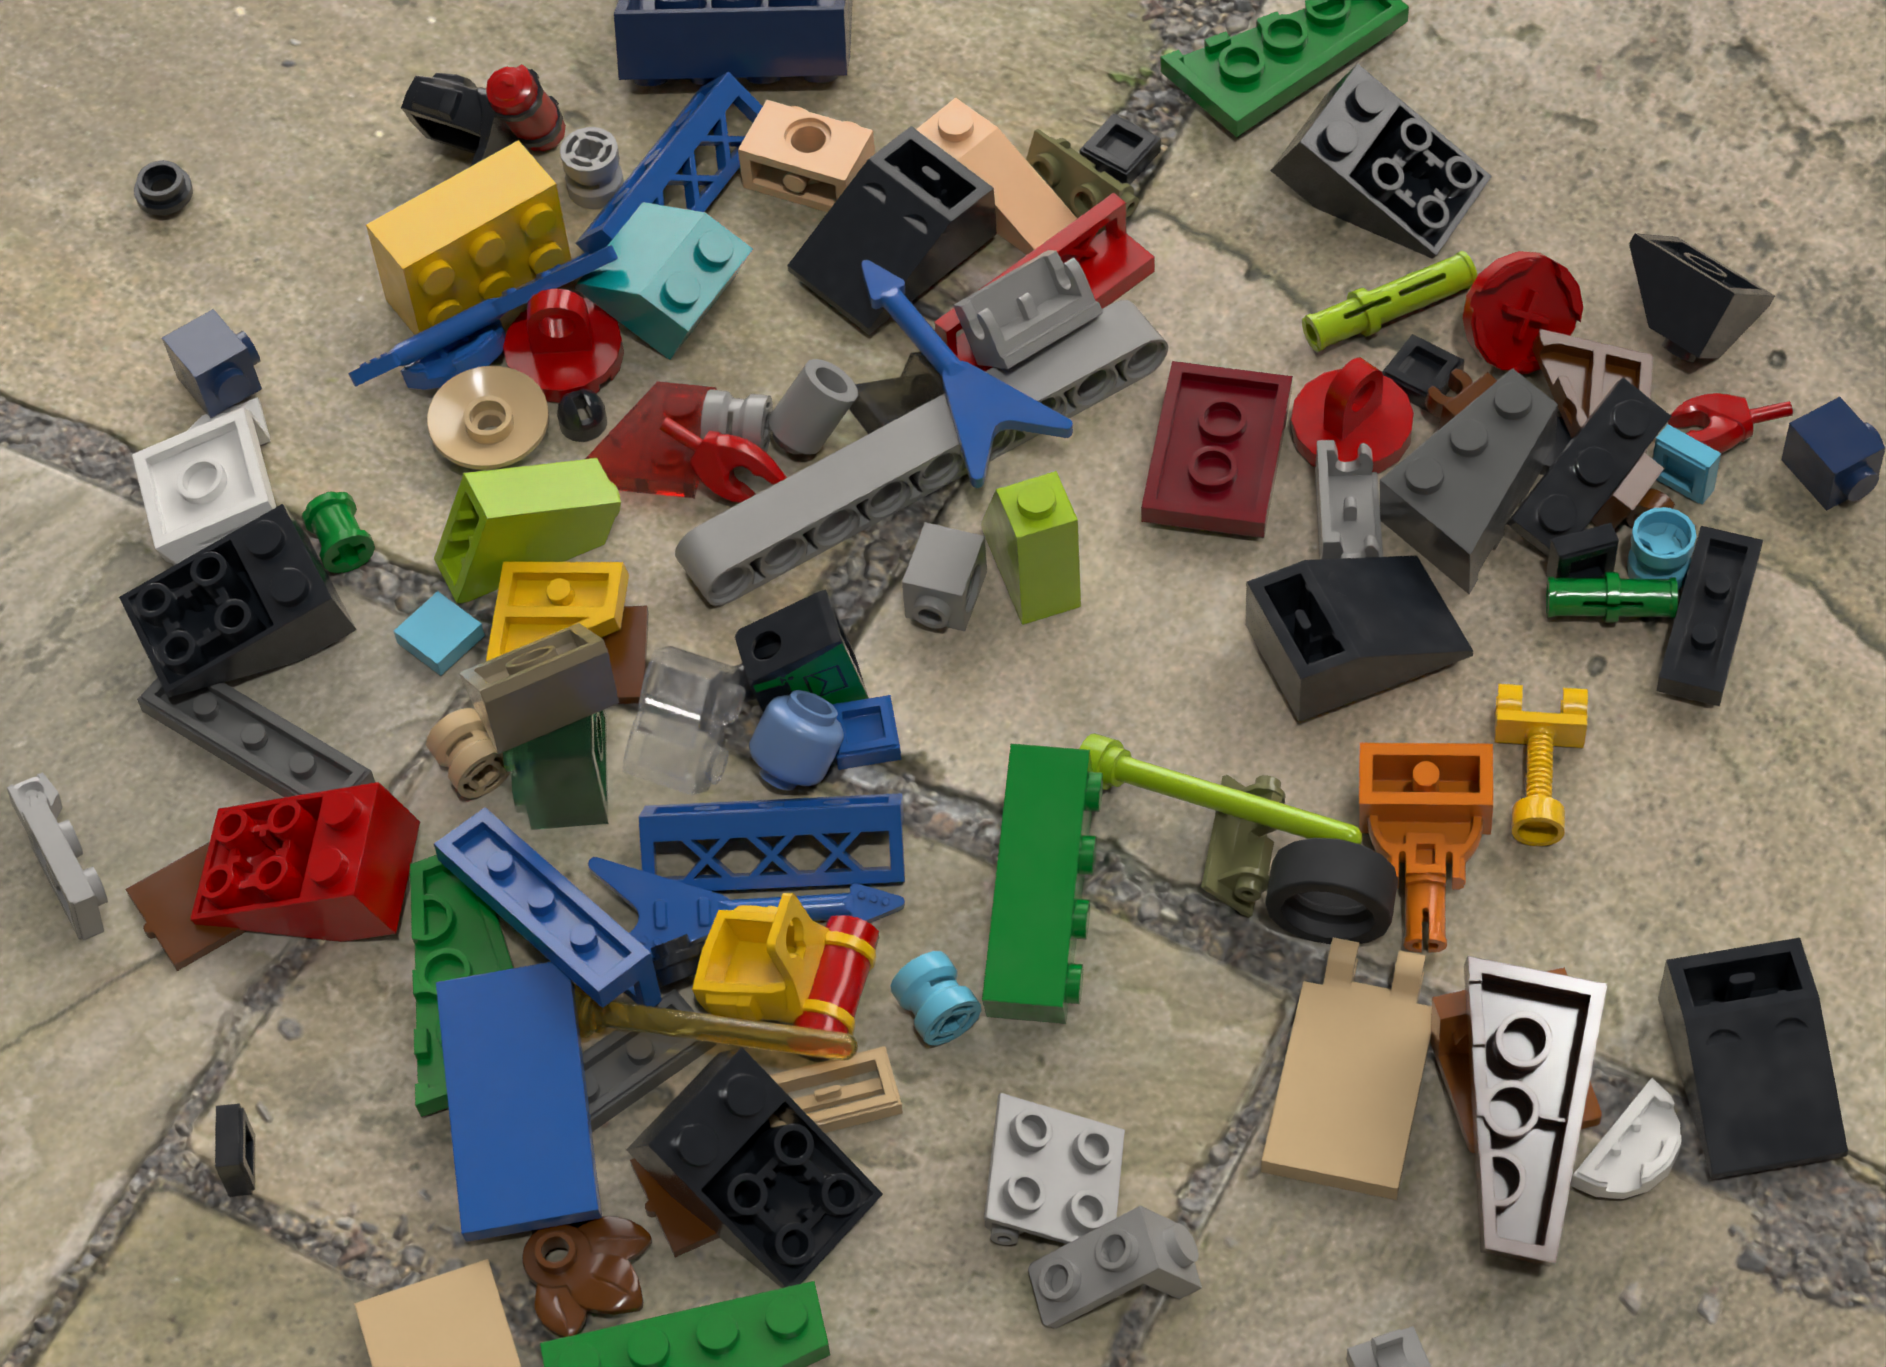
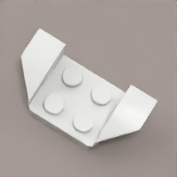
(205, 481)

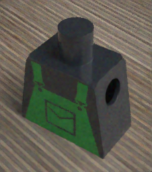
(799, 650)

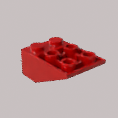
(310, 865)

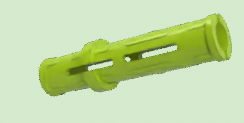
(1361, 305)

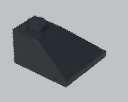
(1693, 297)

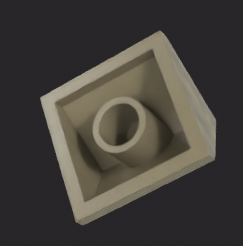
(542, 686)

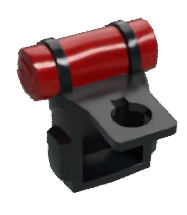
(488, 118)

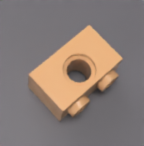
(802, 155)

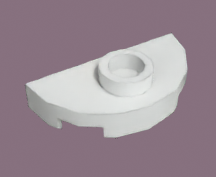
(1635, 1149)

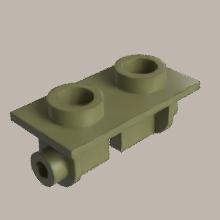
(1074, 176)
(1241, 851)

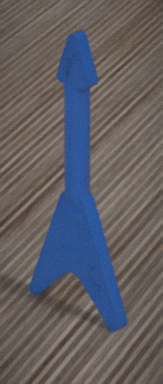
(479, 316)
(976, 399)
(677, 909)

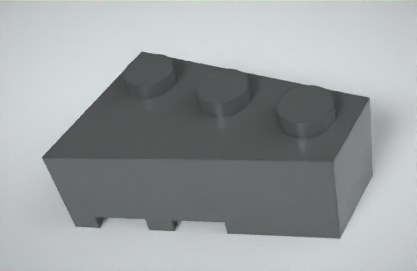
(1470, 477)

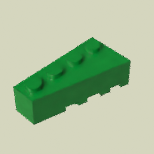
(1041, 883)

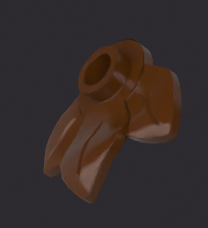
(591, 1277)

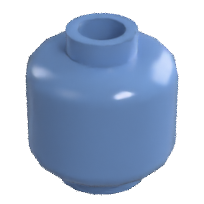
(796, 740)

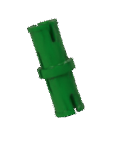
(1611, 597)

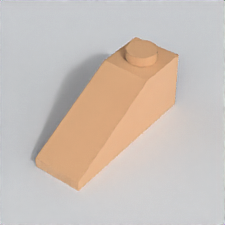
(1024, 203)

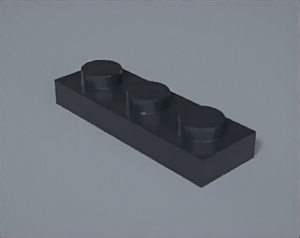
(1590, 466)
(1709, 616)

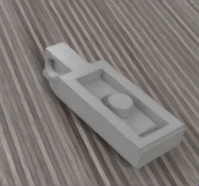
(56, 850)

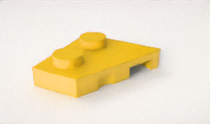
(552, 596)

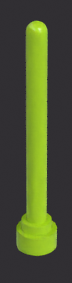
(1119, 768)

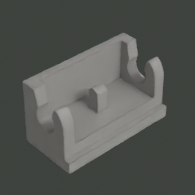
(1026, 310)
(1347, 504)

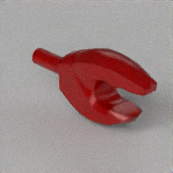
(1725, 418)
(719, 455)

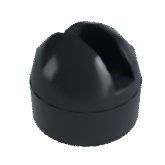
(570, 421)

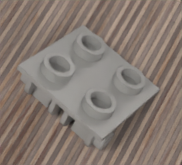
(1050, 1173)

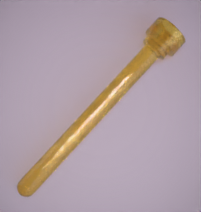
(712, 1028)

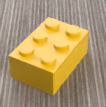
(469, 238)

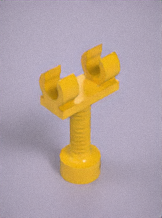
(1539, 817)

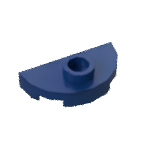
(467, 353)

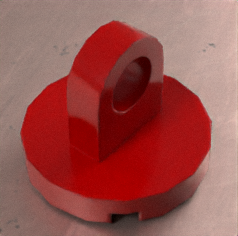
(1514, 302)
(564, 343)
(1353, 409)

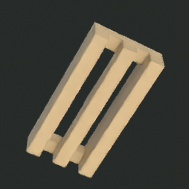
(832, 1070)

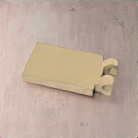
(1351, 1078)
(440, 1323)

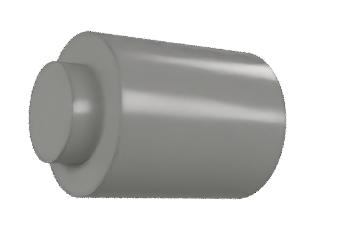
(812, 407)

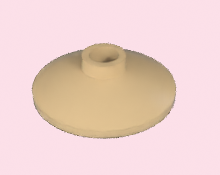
(486, 399)

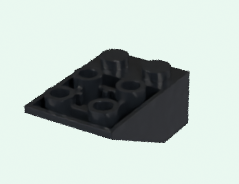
(1381, 166)
(903, 211)
(238, 607)
(1350, 628)
(1753, 1057)
(765, 1190)

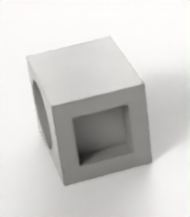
(944, 577)

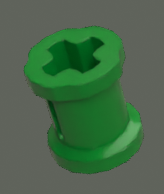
(341, 539)

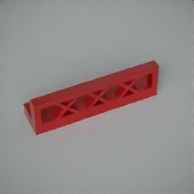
(1109, 261)

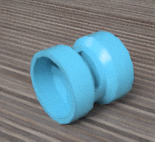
(1661, 545)
(934, 996)

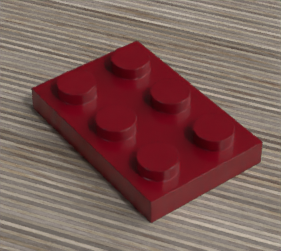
(1217, 449)

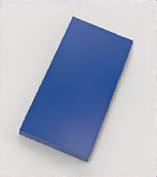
(517, 1101)

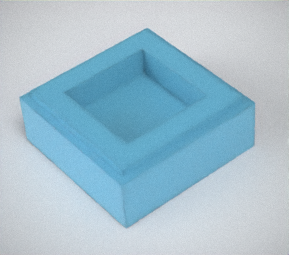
(1687, 464)
(439, 633)

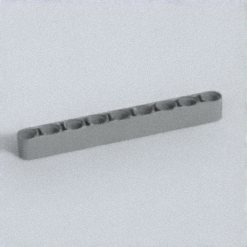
(906, 461)

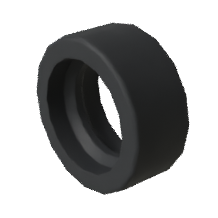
(1331, 891)

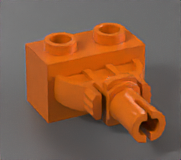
(1426, 811)

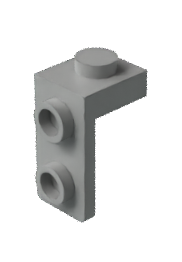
(1113, 1260)

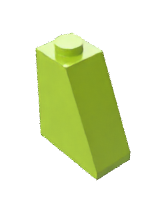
(523, 517)
(1035, 546)

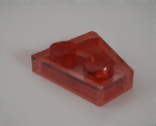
(647, 459)

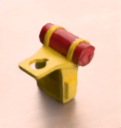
(786, 966)

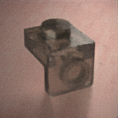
(892, 398)

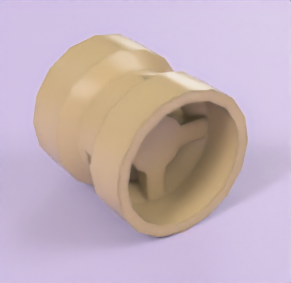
(467, 750)

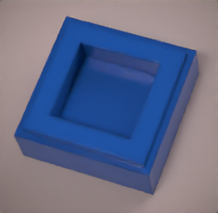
(868, 732)

